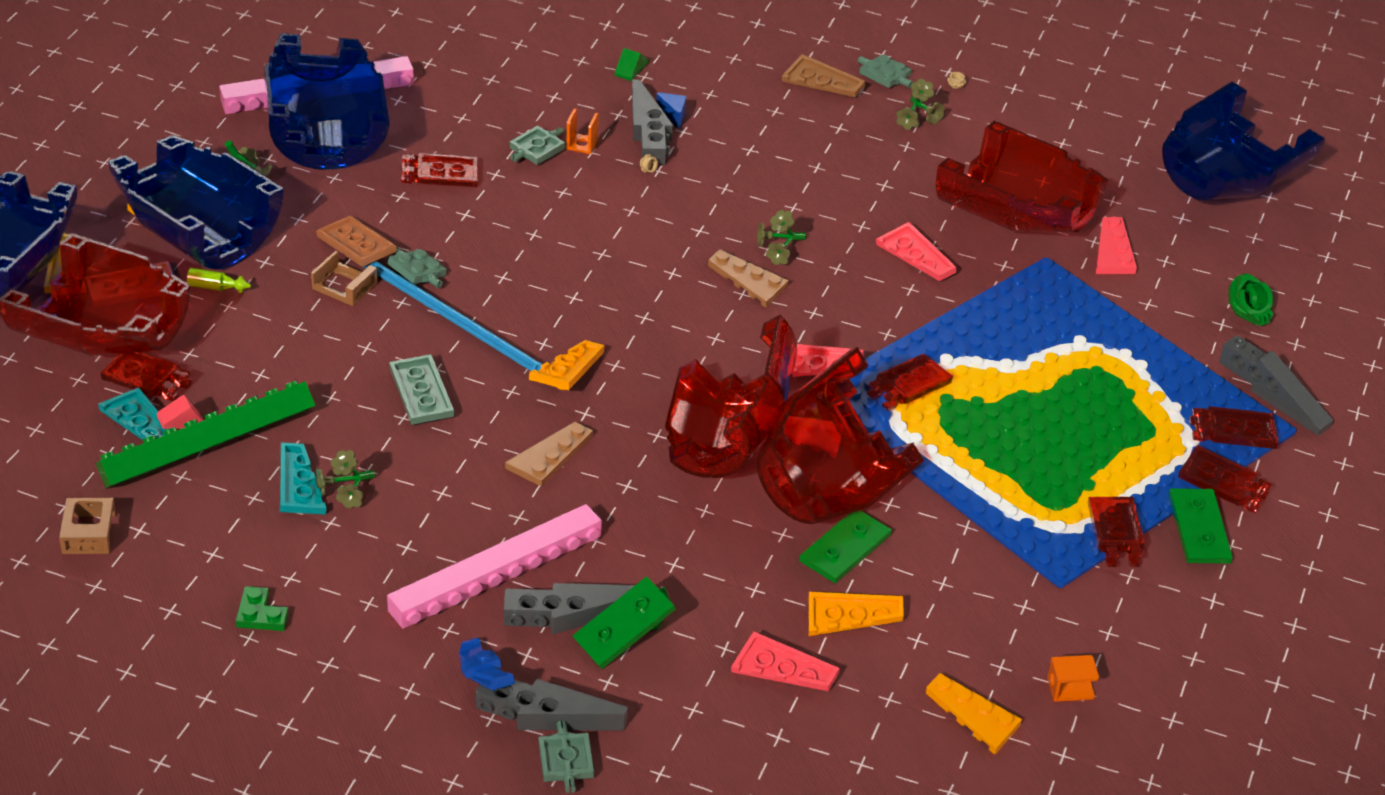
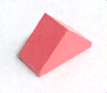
(178, 413)

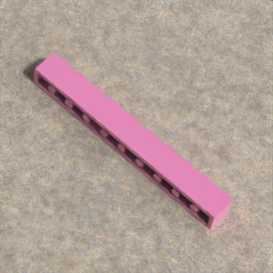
(252, 95)
(493, 566)

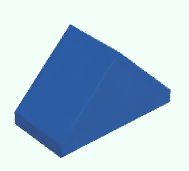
(673, 106)

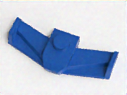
(483, 666)

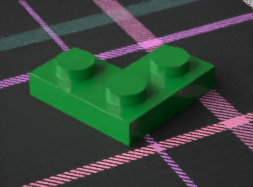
(256, 615)

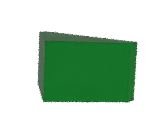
(630, 64)

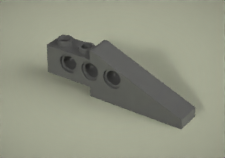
(650, 124)
(1274, 383)
(561, 608)
(545, 704)

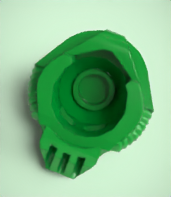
(1251, 299)

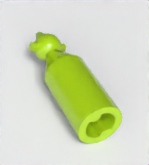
(214, 280)

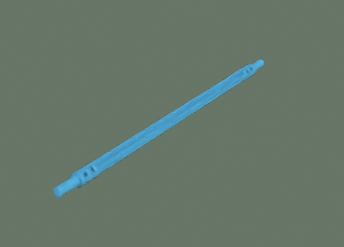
(456, 317)

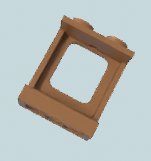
(355, 291)
(86, 537)

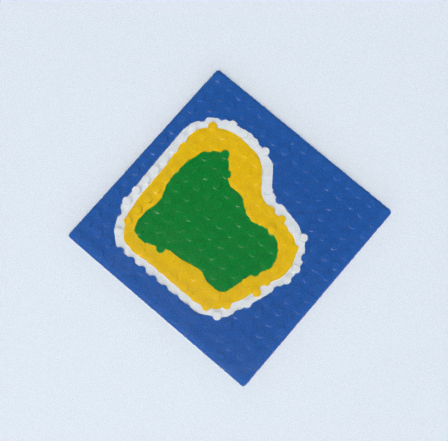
(1048, 408)

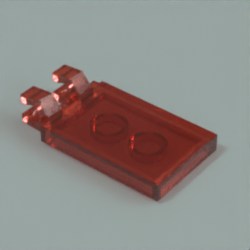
(440, 169)
(148, 374)
(909, 381)
(1234, 427)
(1226, 477)
(1116, 528)

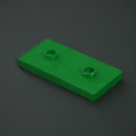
(1200, 526)
(845, 545)
(624, 622)

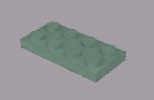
(421, 389)

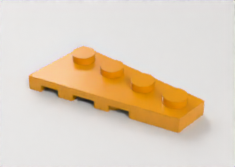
(568, 367)

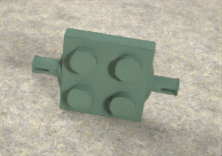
(885, 71)
(537, 145)
(417, 267)
(565, 757)

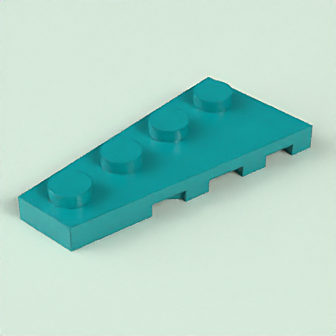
(134, 413)
(298, 482)

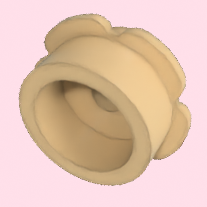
(956, 80)
(648, 163)

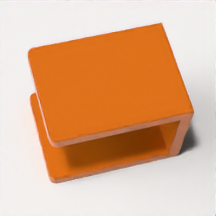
(573, 137)
(1072, 677)

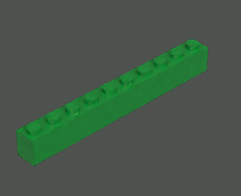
(204, 434)

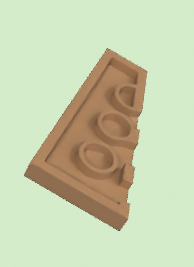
(820, 76)
(754, 279)
(550, 455)

